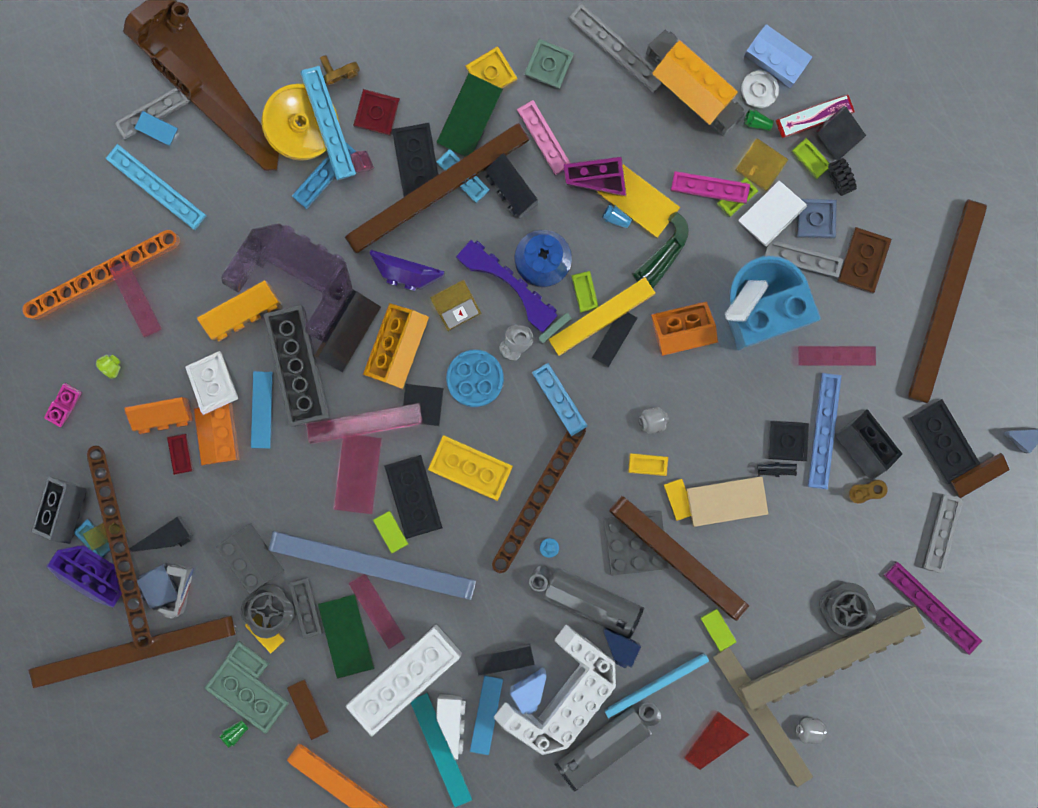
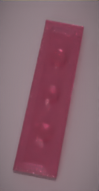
(135, 298)
(837, 356)
(377, 611)

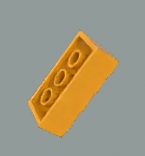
(694, 82)
(239, 311)
(396, 345)

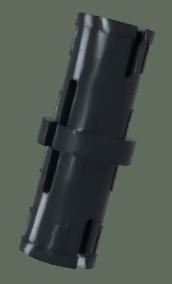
(777, 469)

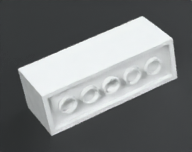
(404, 680)

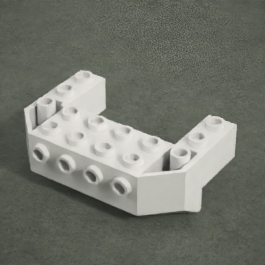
(572, 705)

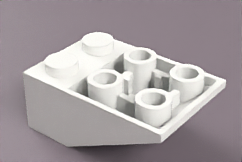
(449, 718)

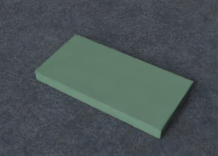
(246, 695)

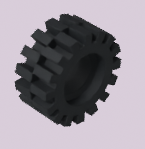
(842, 176)

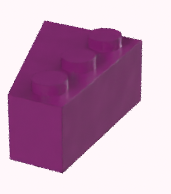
(597, 175)

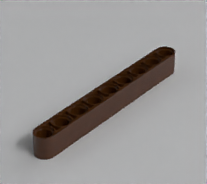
(537, 507)
(679, 558)

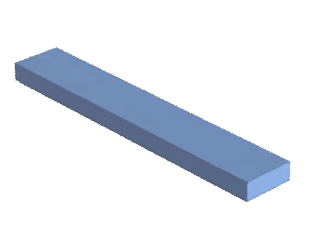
(824, 431)

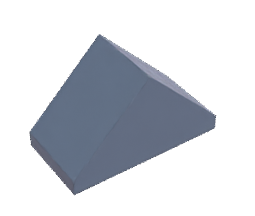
(1023, 439)

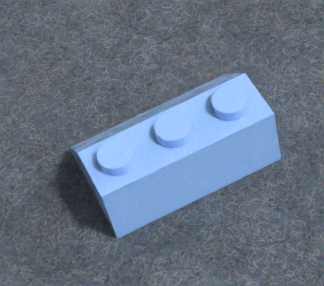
(778, 56)
(528, 691)

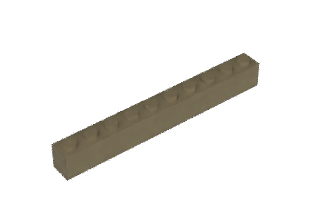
(831, 658)

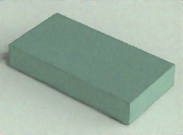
(554, 328)
(248, 659)

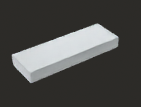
(746, 300)

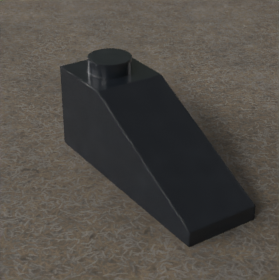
(169, 535)
(505, 660)

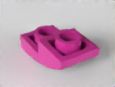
(63, 405)

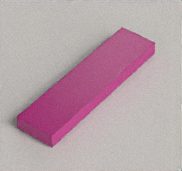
(710, 187)

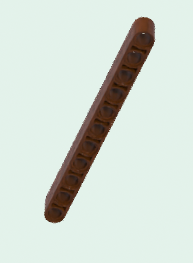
(436, 188)
(947, 301)
(115, 519)
(127, 652)

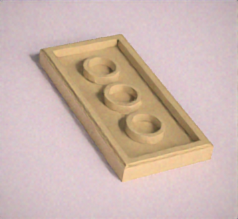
(727, 501)

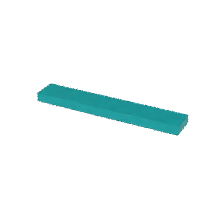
(440, 750)

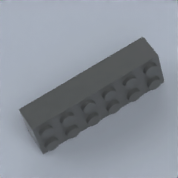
(657, 51)
(296, 366)

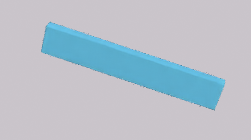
(328, 123)
(156, 187)
(656, 685)

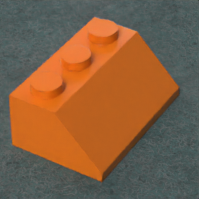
(684, 328)
(159, 415)
(217, 435)

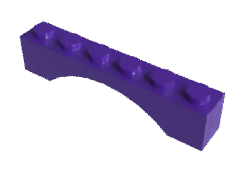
(477, 260)

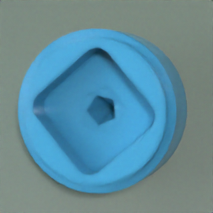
(549, 547)

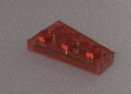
(715, 740)

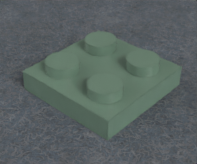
(549, 64)

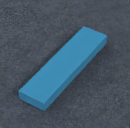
(317, 182)
(559, 399)
(262, 409)
(486, 711)

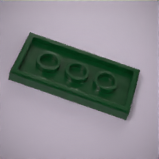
(469, 115)
(346, 636)

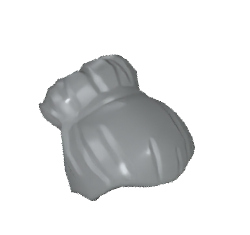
(517, 340)

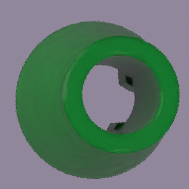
(757, 120)
(232, 734)

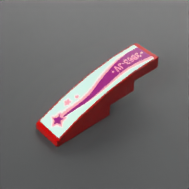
(812, 116)

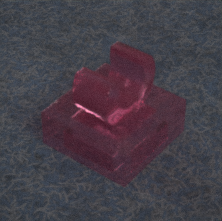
(362, 161)

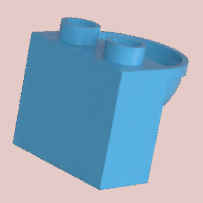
(782, 307)

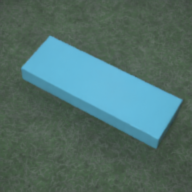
(473, 188)

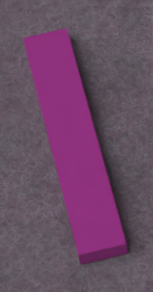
(933, 608)

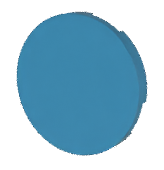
(475, 378)

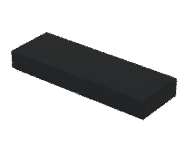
(614, 339)

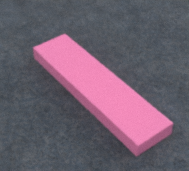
(543, 137)

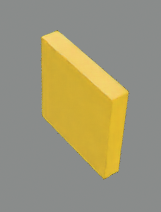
(492, 68)

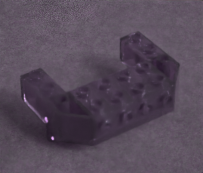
(300, 259)

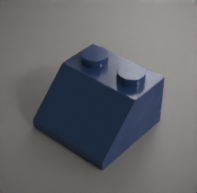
(622, 649)

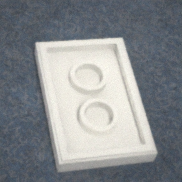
(772, 213)
(211, 382)

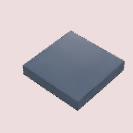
(817, 219)

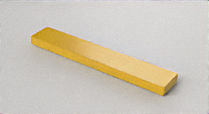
(602, 316)

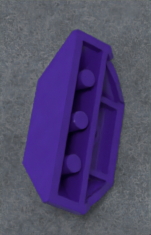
(405, 272)
(87, 574)

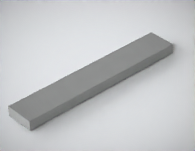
(615, 46)

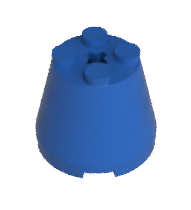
(542, 271)

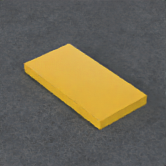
(643, 203)
(470, 468)

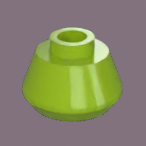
(109, 365)

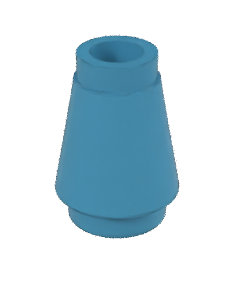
(616, 216)

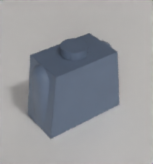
(158, 587)

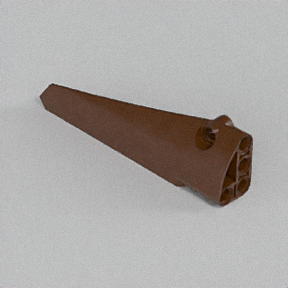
(192, 68)

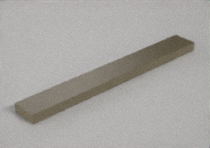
(764, 720)

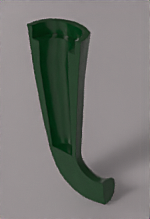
(663, 258)

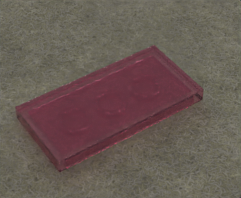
(358, 474)

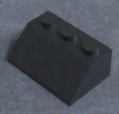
(511, 186)
(869, 445)
(59, 510)

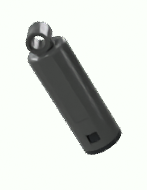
(587, 600)
(607, 745)

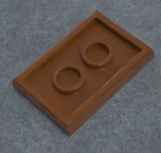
(864, 260)

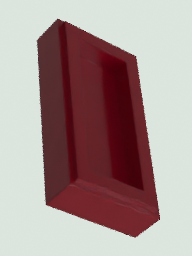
(180, 454)

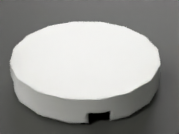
(759, 89)

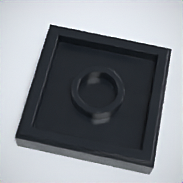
(840, 133)
(429, 399)
(788, 441)

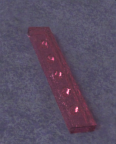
(364, 423)

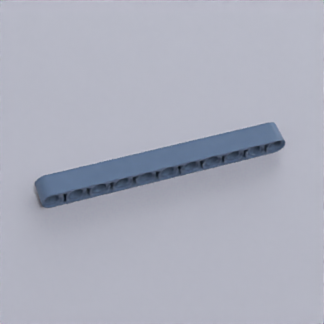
(372, 565)

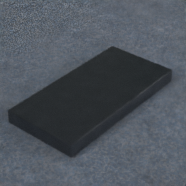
(415, 156)
(347, 330)
(944, 441)
(413, 496)

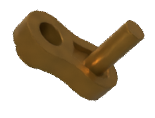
(331, 77)
(862, 492)

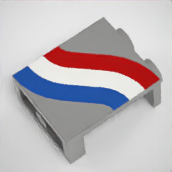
(186, 576)

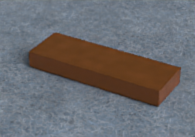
(980, 475)
(308, 709)

